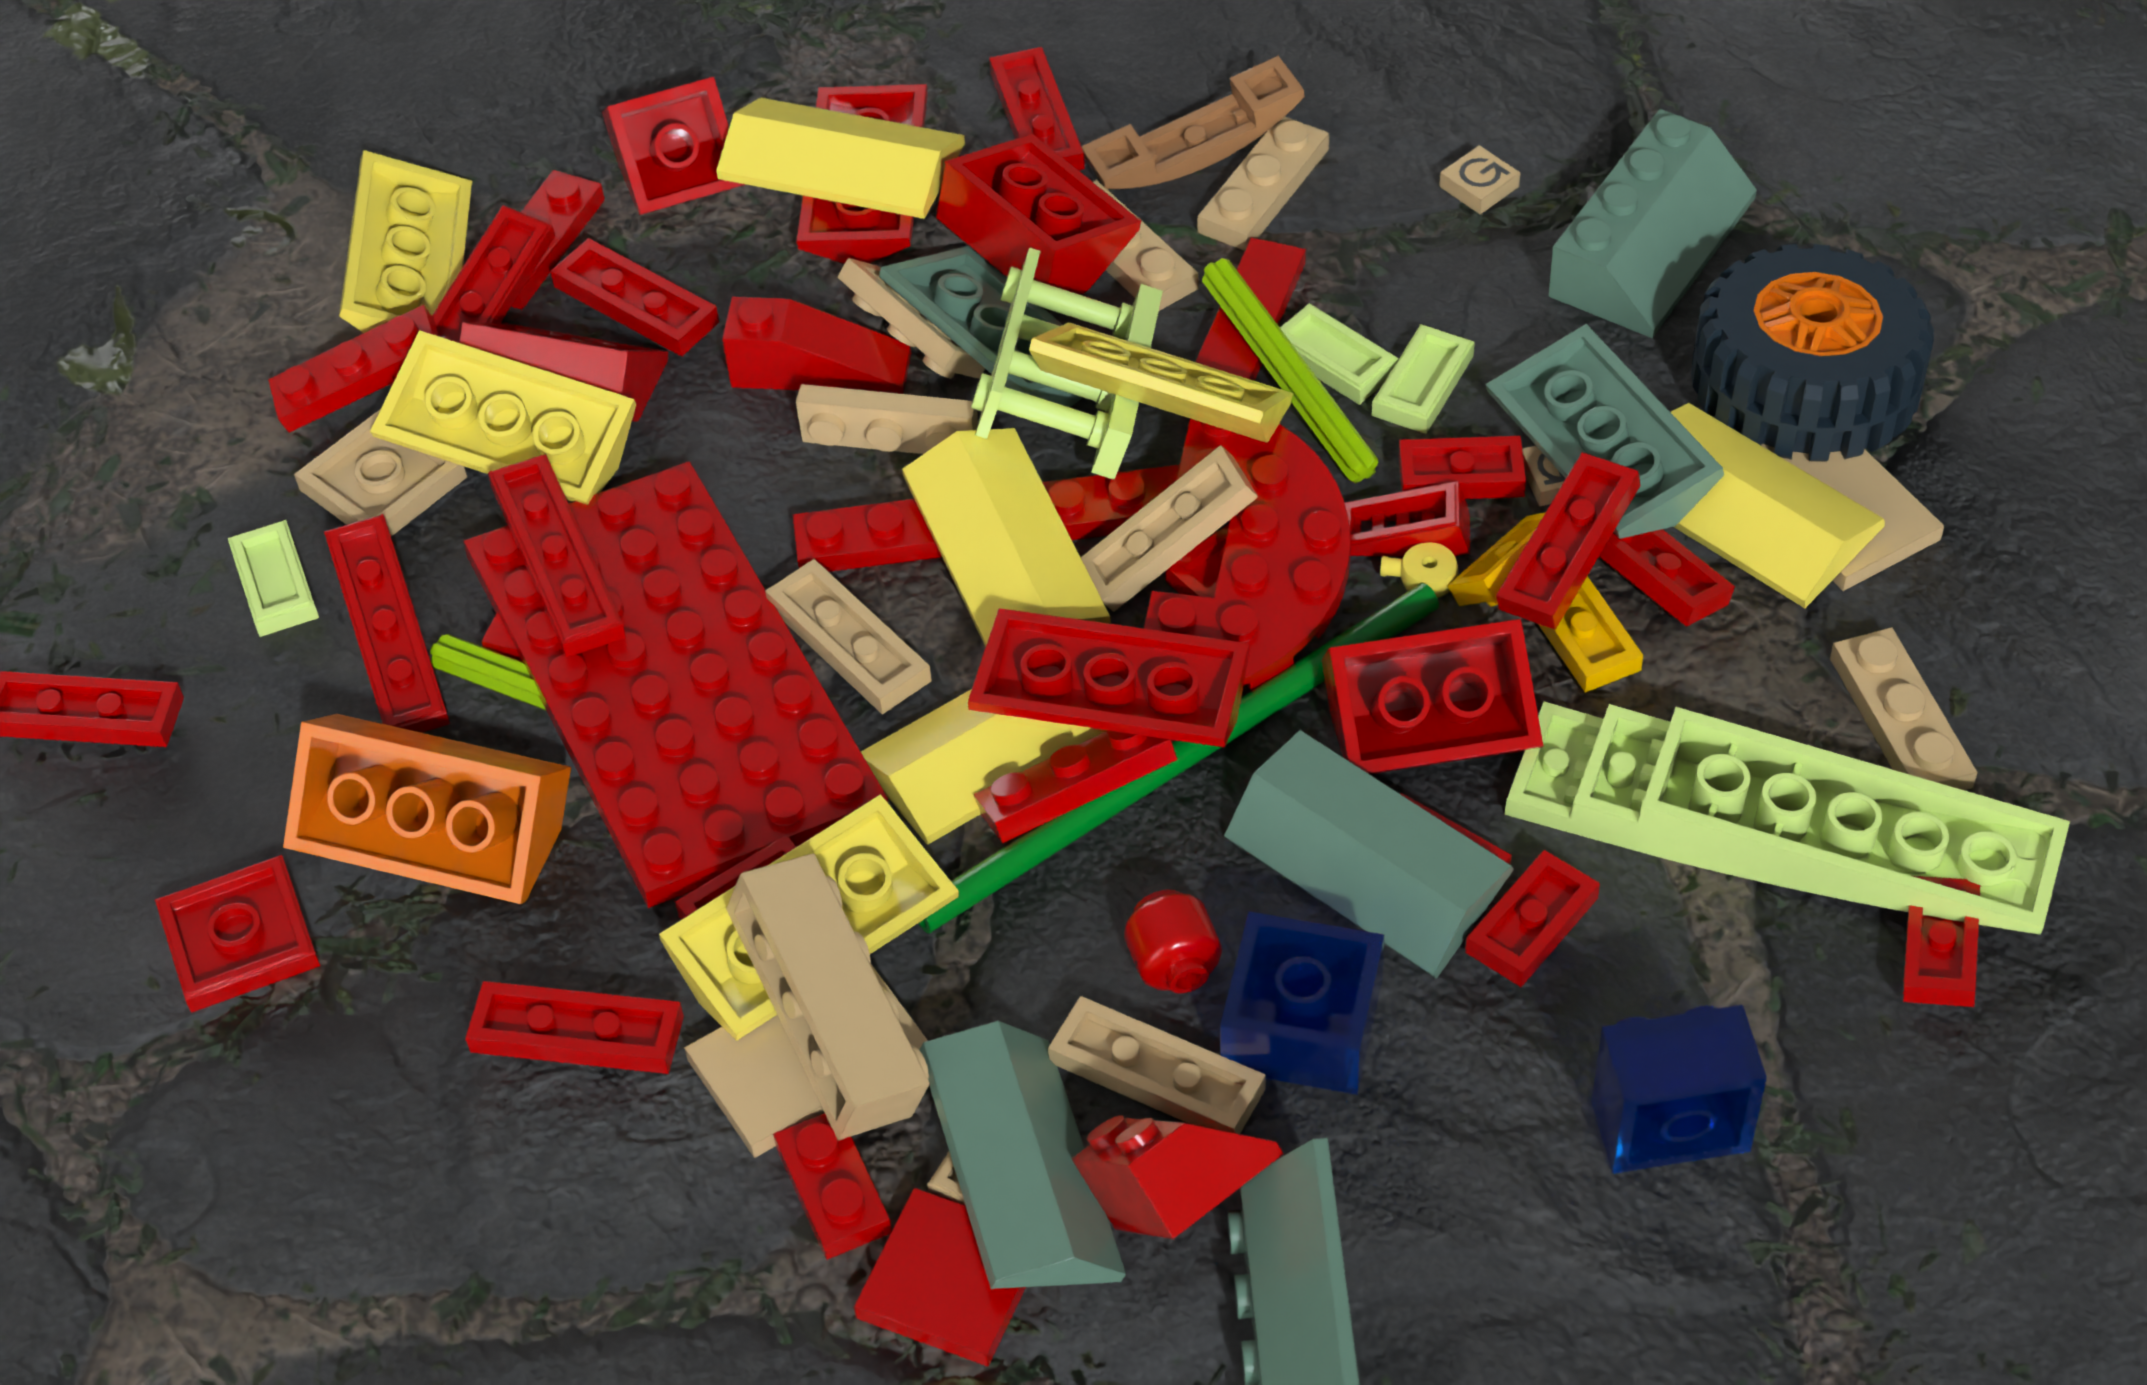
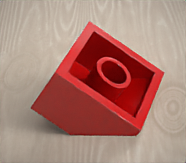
(670, 144)
(1165, 1173)

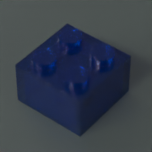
(1303, 1001)
(1678, 1088)

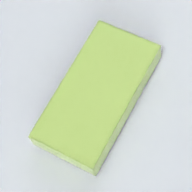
(1339, 354)
(1423, 379)
(273, 578)

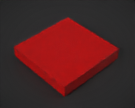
(236, 933)
(935, 1283)

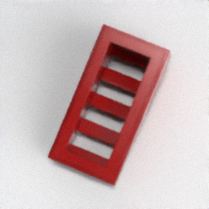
(1438, 516)

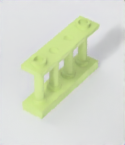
(1106, 430)

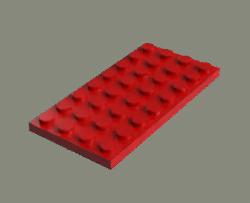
(706, 717)

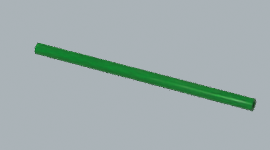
(1254, 708)

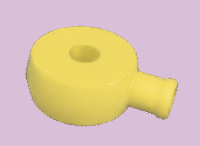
(1425, 564)

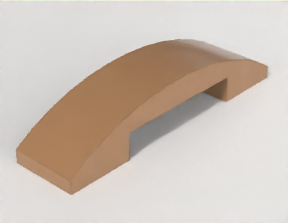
(1200, 138)

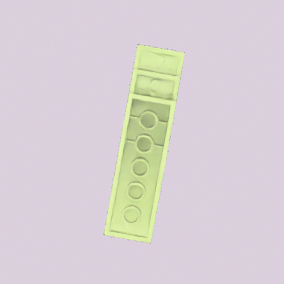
(1787, 815)

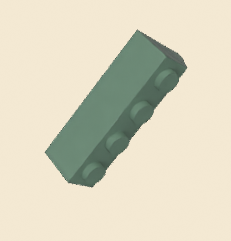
(1651, 225)
(1293, 1274)

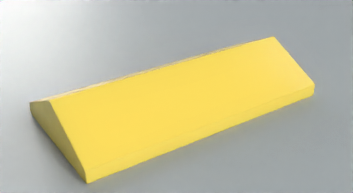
(837, 156)
(402, 240)
(1161, 380)
(503, 412)
(1773, 514)
(1000, 530)
(956, 752)
(884, 891)

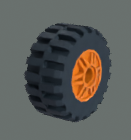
(1812, 351)

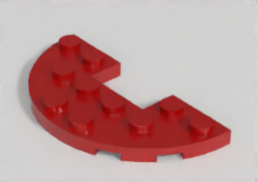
(1280, 557)

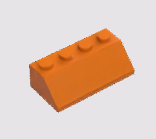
(424, 806)

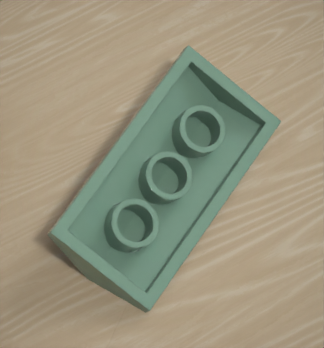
(964, 301)
(1590, 402)
(1366, 851)
(1014, 1161)

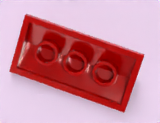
(853, 231)
(1111, 677)

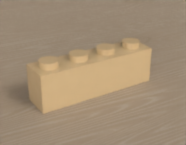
(828, 996)

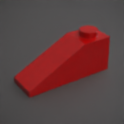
(792, 344)

